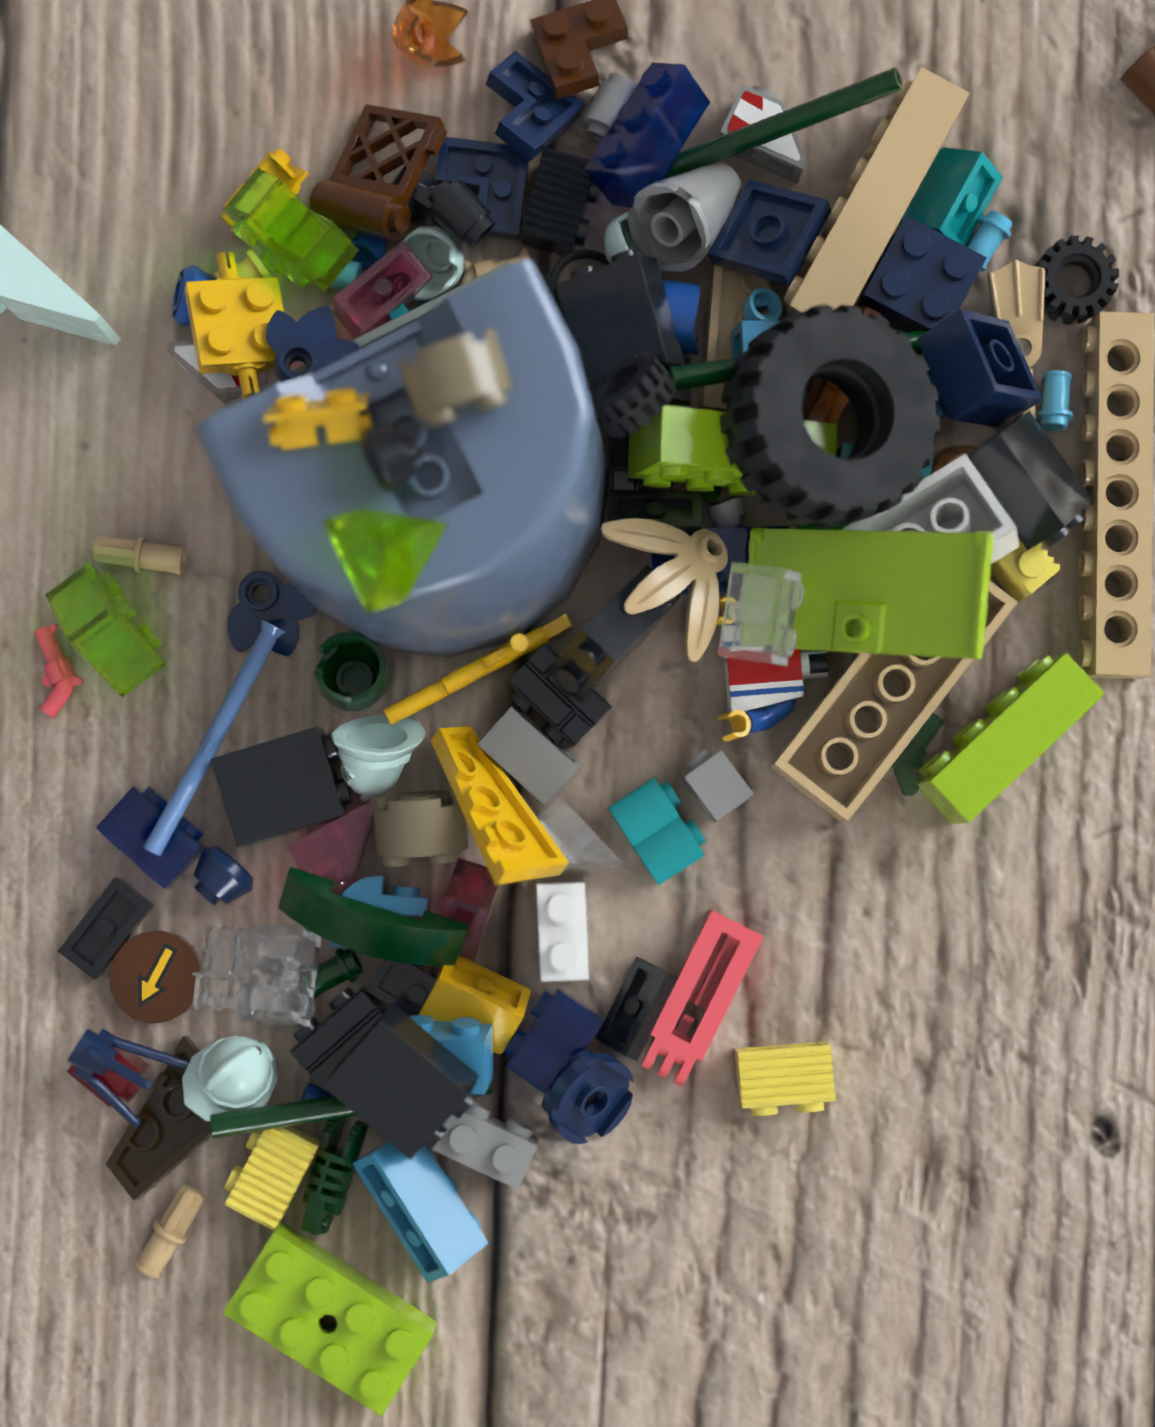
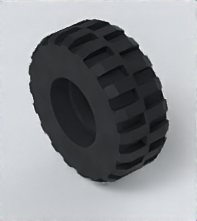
(889, 400)

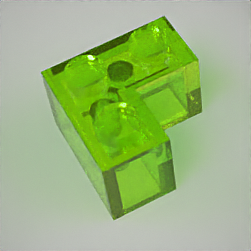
(288, 232)
(103, 628)

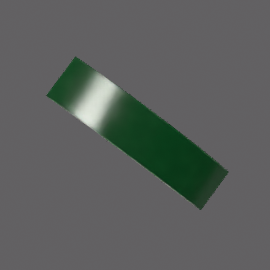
(368, 928)

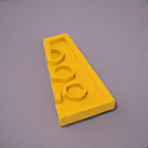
(499, 818)

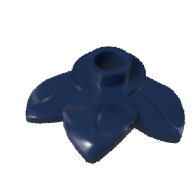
(307, 340)
(281, 609)

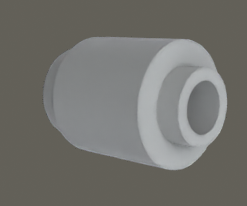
(606, 104)

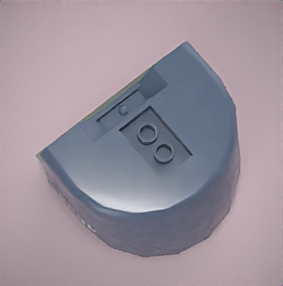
(510, 482)

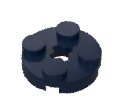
(567, 1100)

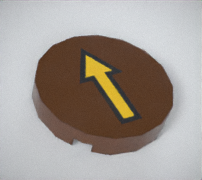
(154, 976)

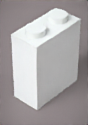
(562, 931)

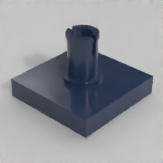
(769, 232)

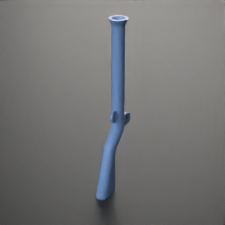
(213, 739)

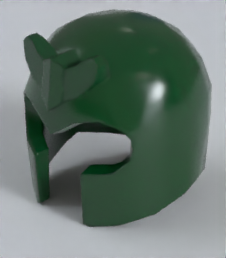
(351, 671)

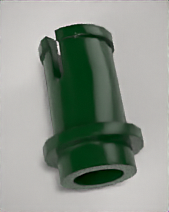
(337, 970)

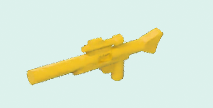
(460, 678)

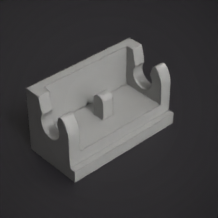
(530, 755)

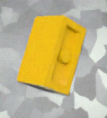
(478, 994)

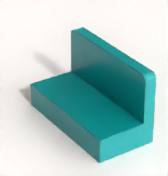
(955, 193)

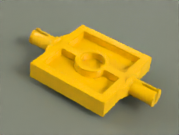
(231, 323)

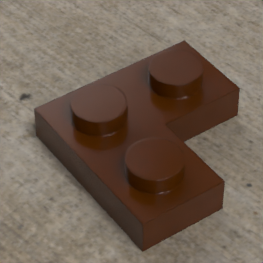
(569, 36)

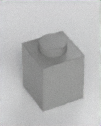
(716, 784)

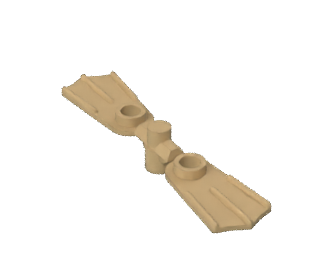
(1019, 298)

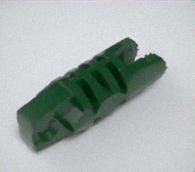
(331, 1175)

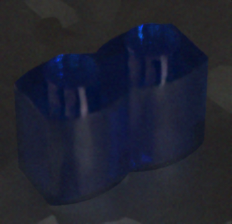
(130, 826)
(558, 1033)

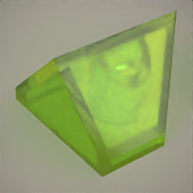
(383, 553)

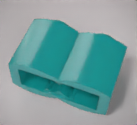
(657, 831)

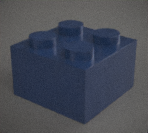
(921, 278)
(979, 369)

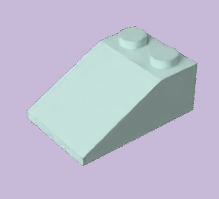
(42, 297)

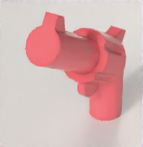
(58, 671)

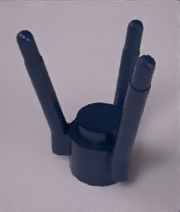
(96, 1055)

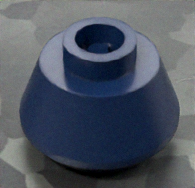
(221, 876)

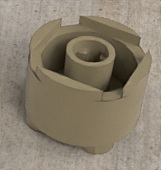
(456, 377)
(419, 827)

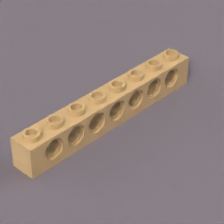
(1132, 339)

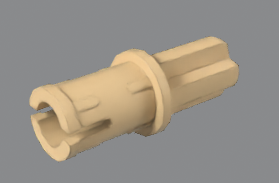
(139, 554)
(169, 1232)

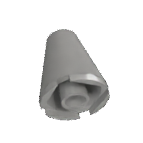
(683, 215)

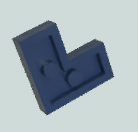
(537, 111)
(493, 171)

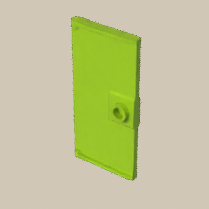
(885, 589)

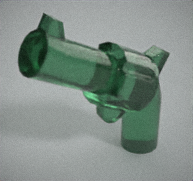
(914, 755)

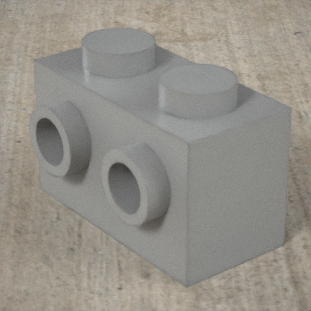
(489, 1144)

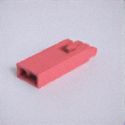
(707, 980)

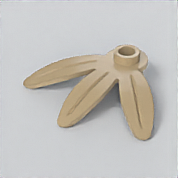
(695, 561)

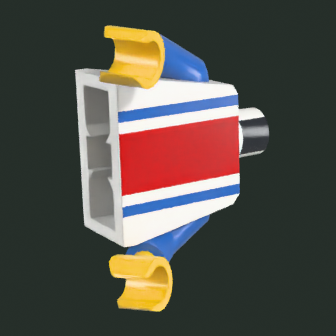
(765, 693)

